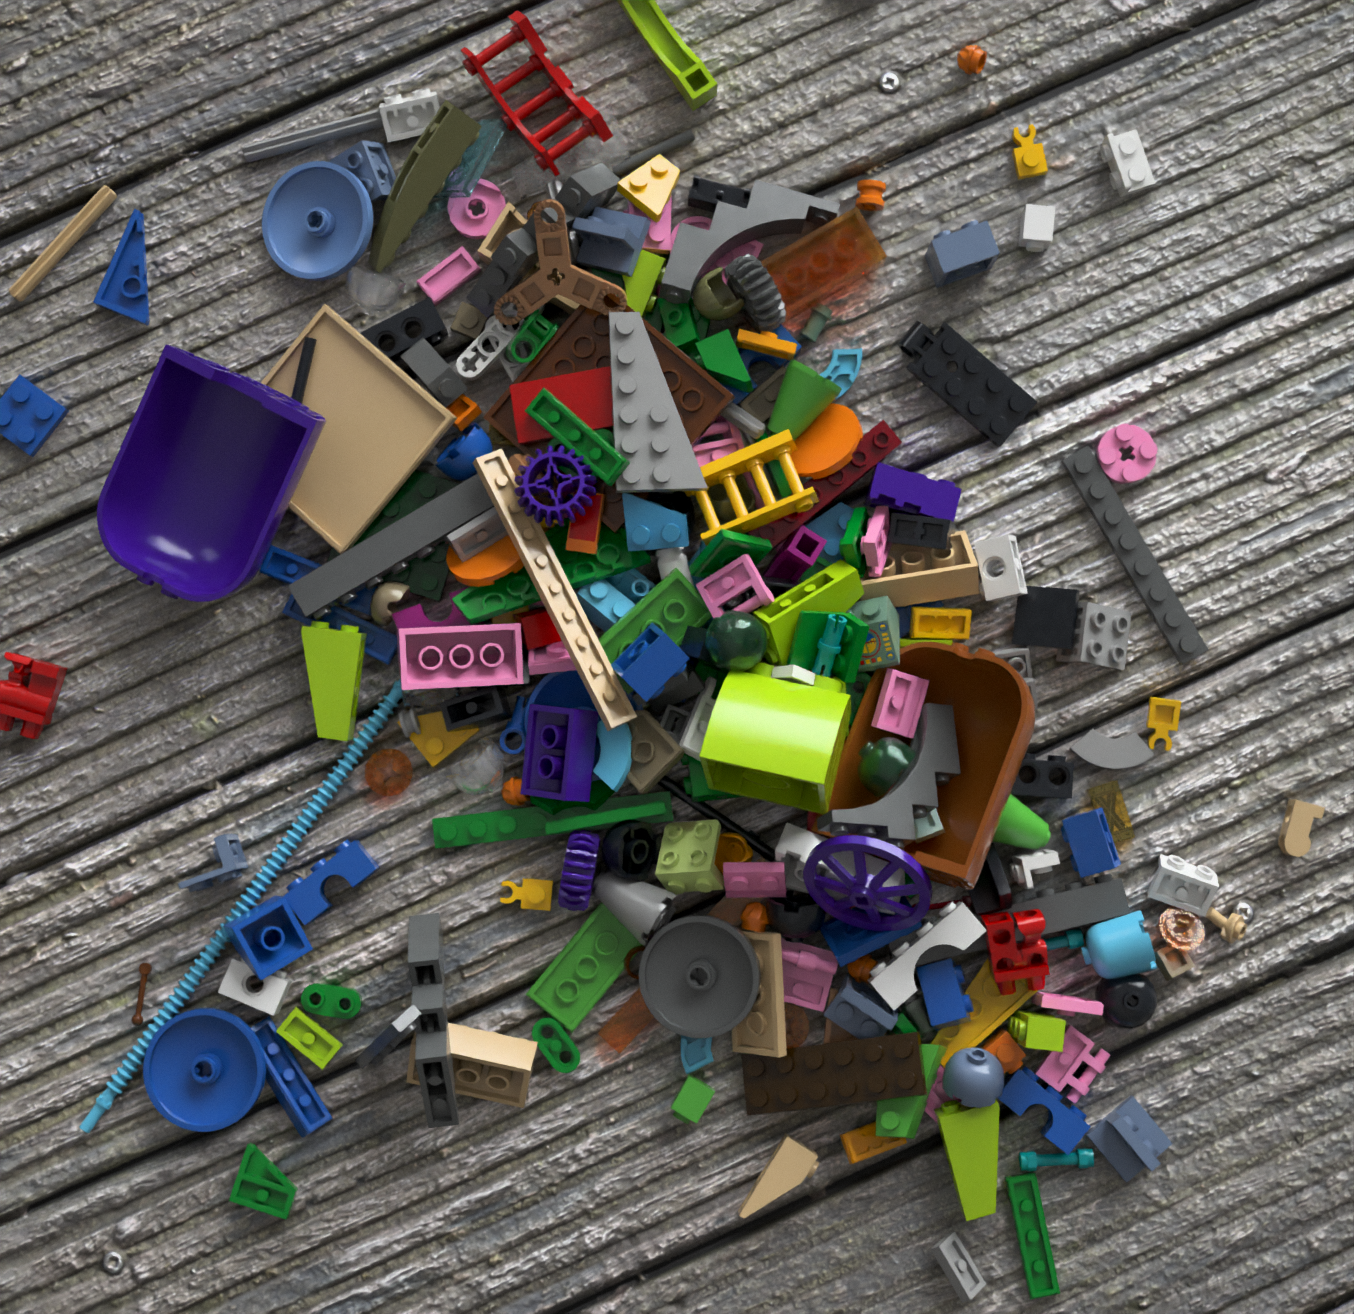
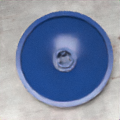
(204, 1069)

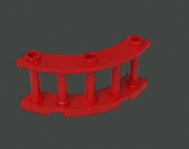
(559, 86)

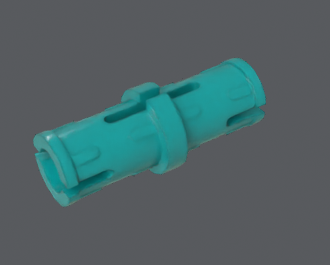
(829, 645)

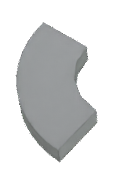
(1110, 752)

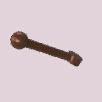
(144, 969)

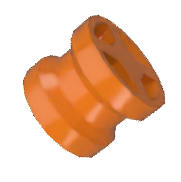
(870, 195)

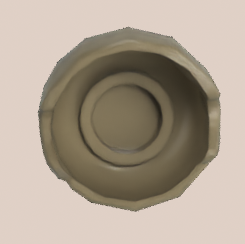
(384, 601)

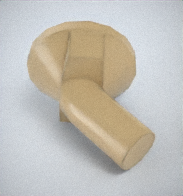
(1232, 928)

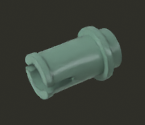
(816, 322)

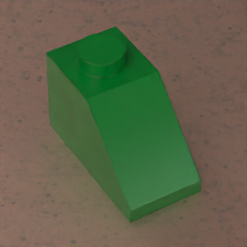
(722, 361)

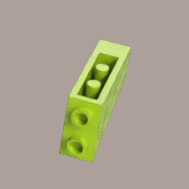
(828, 591)
(334, 676)
(972, 1154)

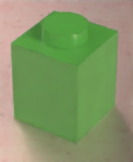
(692, 1099)

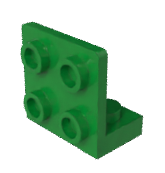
(811, 628)

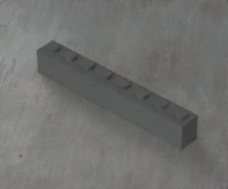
(390, 549)
(1061, 911)

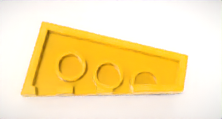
(989, 1012)

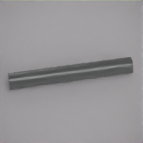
(662, 149)

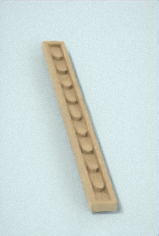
(555, 592)

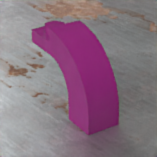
(795, 555)

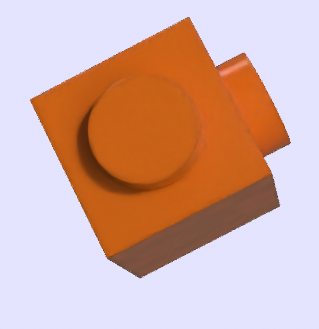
(1006, 1051)

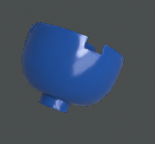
(459, 454)

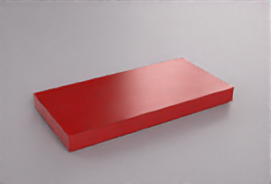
(583, 392)

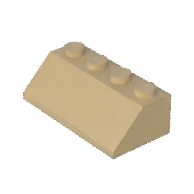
(925, 574)
(486, 1064)

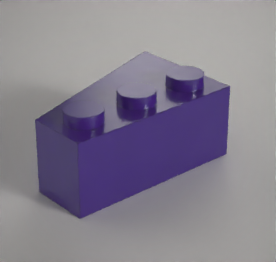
(912, 493)

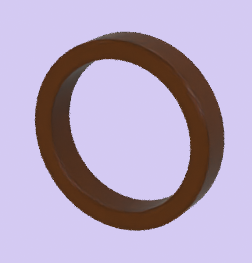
(628, 957)

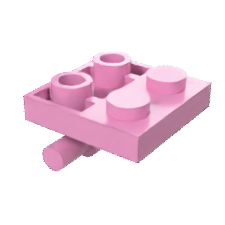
(807, 974)

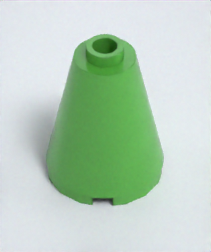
(800, 399)
(1021, 827)

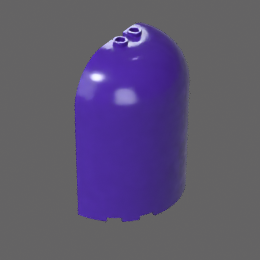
(203, 477)

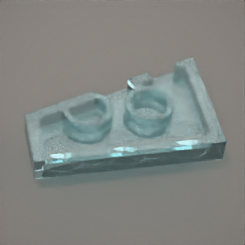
(474, 160)

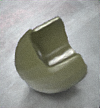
(714, 298)
(721, 501)

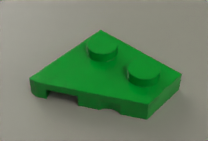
(262, 1185)

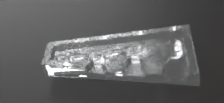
(589, 152)

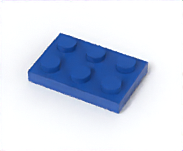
(851, 942)

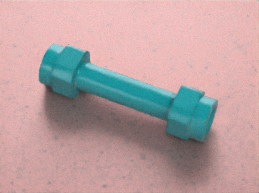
(1070, 939)
(1081, 1157)

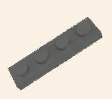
(389, 1038)

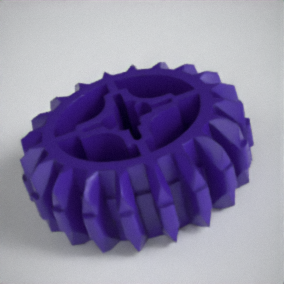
(544, 486)
(579, 870)

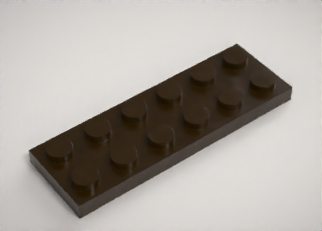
(835, 1074)

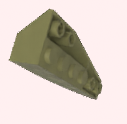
(420, 178)

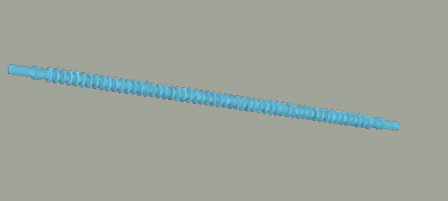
(113, 1088)

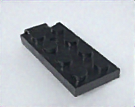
(975, 389)

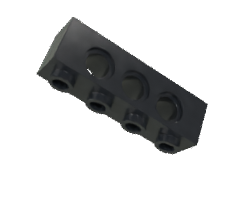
(396, 328)

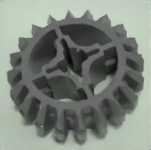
(756, 287)

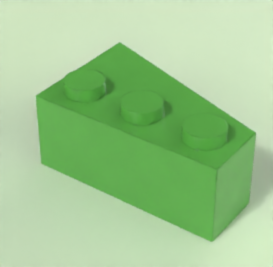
(903, 1115)

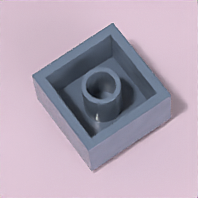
(961, 253)

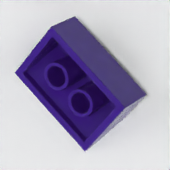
(559, 753)

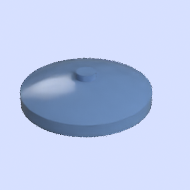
(317, 220)

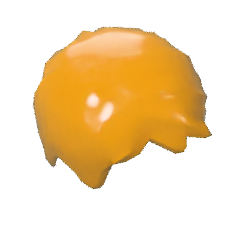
(732, 848)

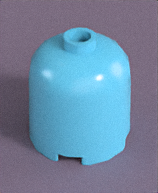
(1119, 947)

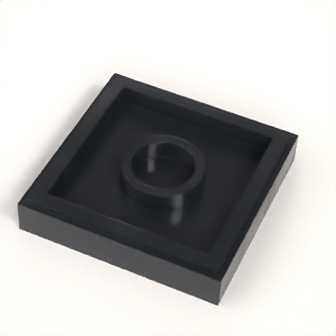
(1046, 618)

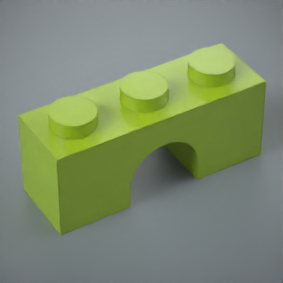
(1037, 1030)

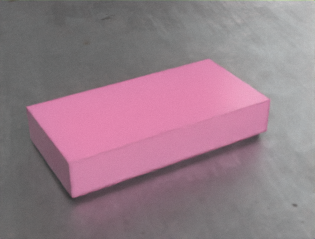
(448, 276)

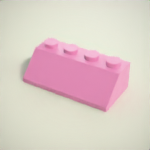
(460, 656)

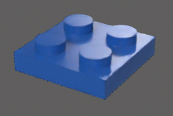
(28, 415)

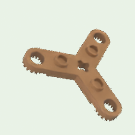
(555, 253)

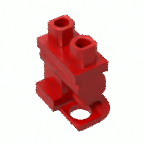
(31, 703)
(1015, 960)

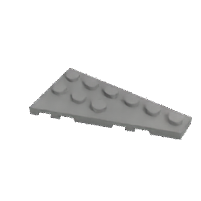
(645, 415)

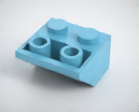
(613, 597)

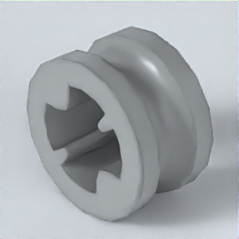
(409, 722)

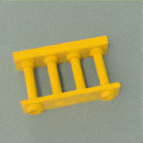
(752, 460)

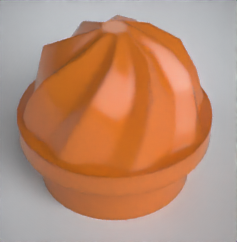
(972, 59)
(512, 790)
(754, 917)
(861, 967)

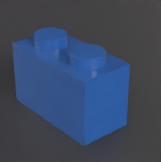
(1090, 842)
(944, 993)

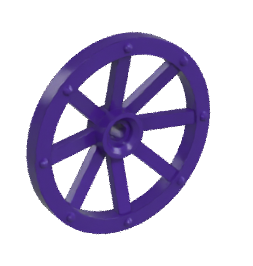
(865, 889)

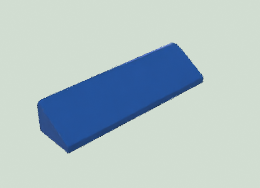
(289, 1081)

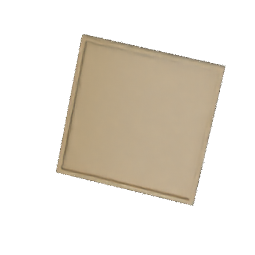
(373, 432)

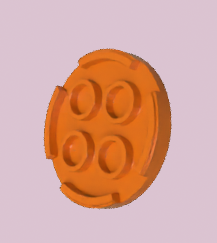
(827, 442)
(486, 565)

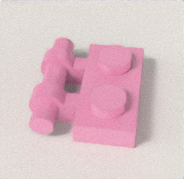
(1059, 1067)

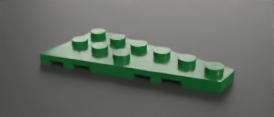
(580, 568)

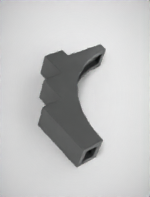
(519, 250)
(914, 792)

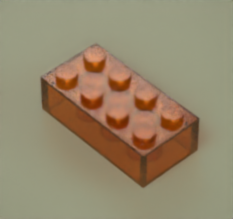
(825, 262)

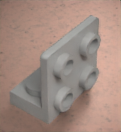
(1099, 637)

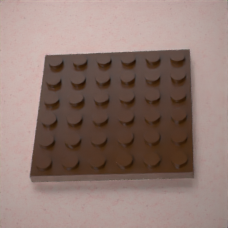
(584, 346)

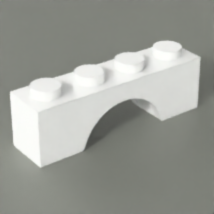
(896, 978)

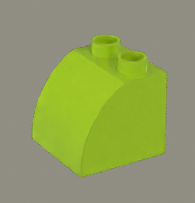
(776, 738)

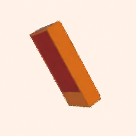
(585, 532)

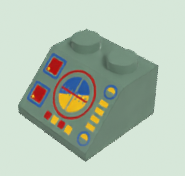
(883, 637)

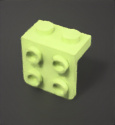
(689, 857)

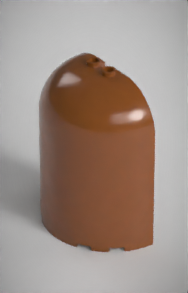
(992, 733)

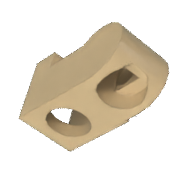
(1296, 827)

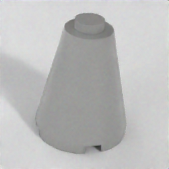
(636, 904)

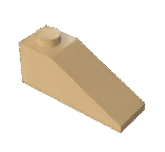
(783, 1172)

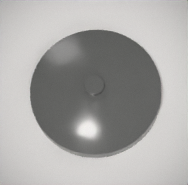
(699, 976)

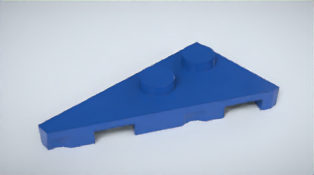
(125, 282)

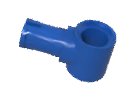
(516, 725)

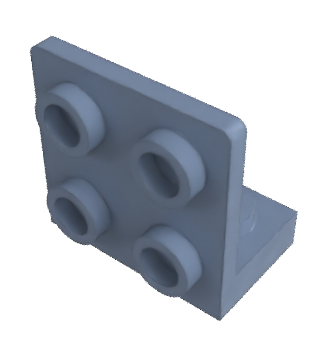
(371, 166)
(230, 853)

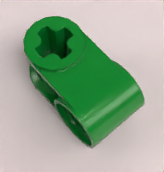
(534, 333)

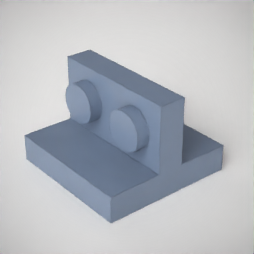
(611, 240)
(860, 1010)
(1129, 1139)

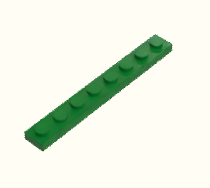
(531, 821)

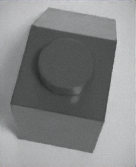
(434, 372)

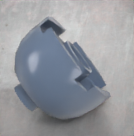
(973, 1077)

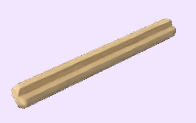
(62, 243)

